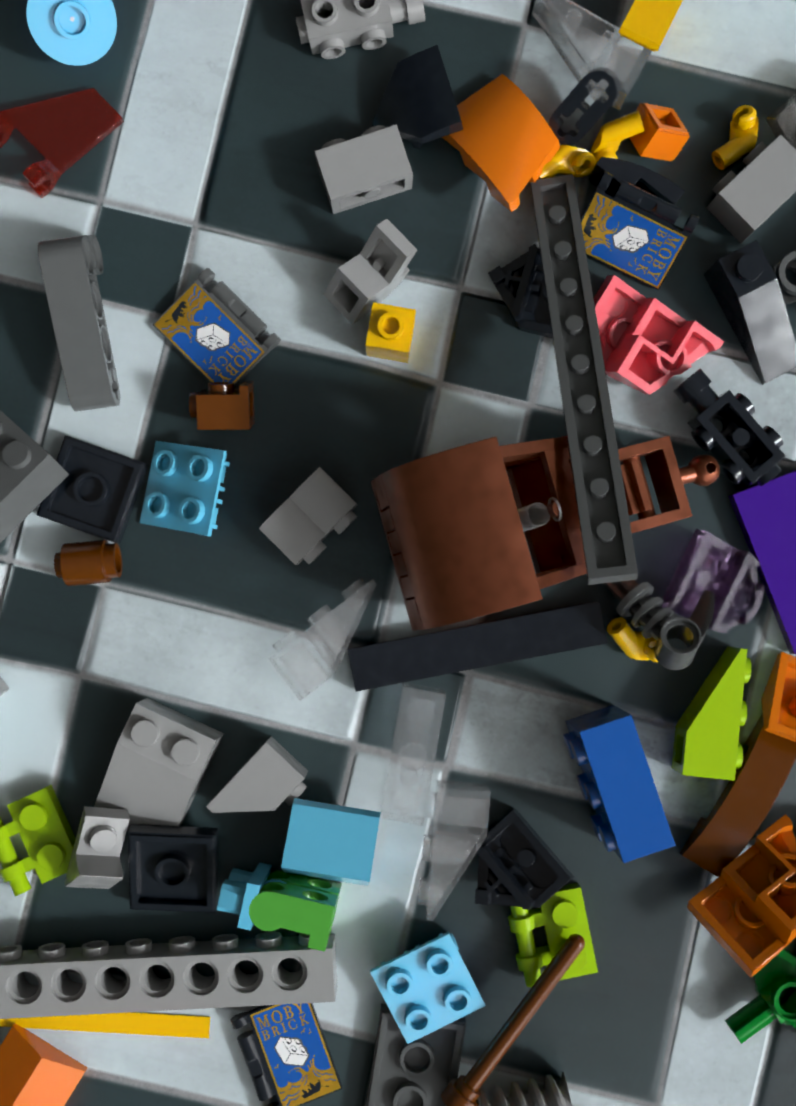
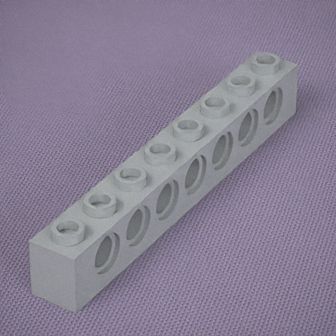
(147, 992)

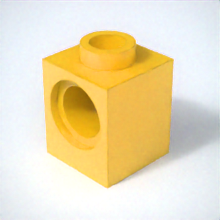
(390, 332)

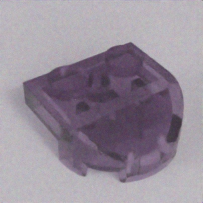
(721, 569)

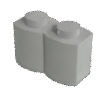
(309, 517)

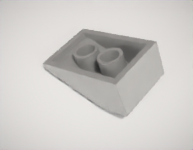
(158, 765)

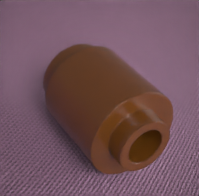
(88, 562)

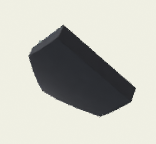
(420, 99)
(524, 292)
(517, 866)

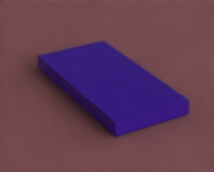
(769, 529)

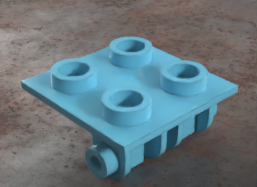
(184, 488)
(427, 987)

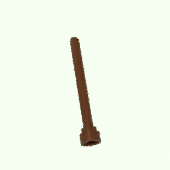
(466, 1089)

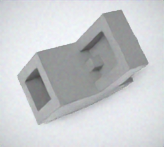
(371, 273)

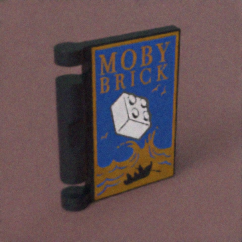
(634, 231)
(287, 1054)

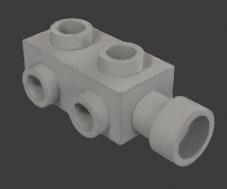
(345, 23)

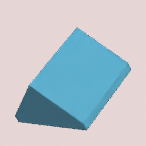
(330, 842)

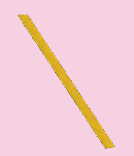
(121, 1023)

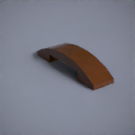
(743, 802)

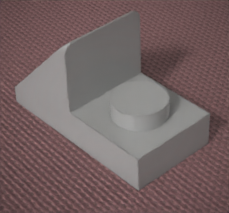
(98, 848)

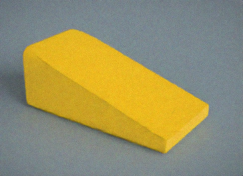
(649, 22)

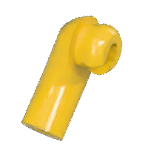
(614, 132)
(741, 137)
(631, 641)

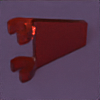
(60, 131)

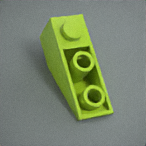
(710, 727)

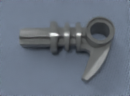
(664, 623)

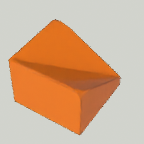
(663, 133)

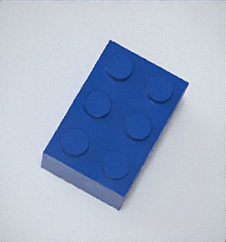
(618, 783)

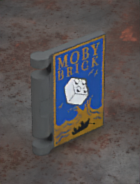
(215, 331)

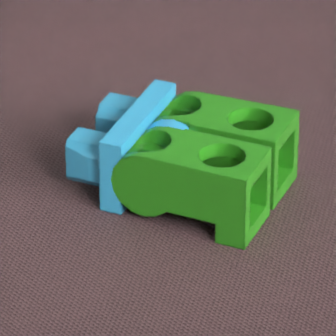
(281, 901)

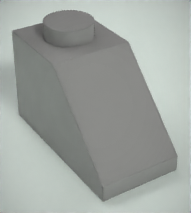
(262, 782)

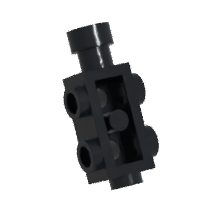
(738, 432)

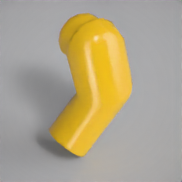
(569, 161)

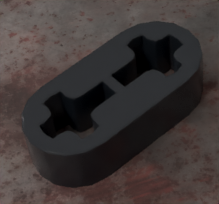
(576, 100)

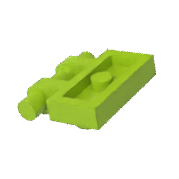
(44, 835)
(561, 917)

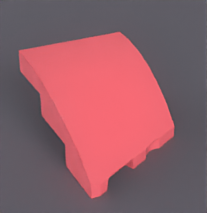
(645, 339)

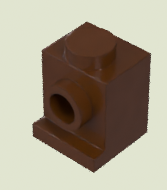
(223, 406)

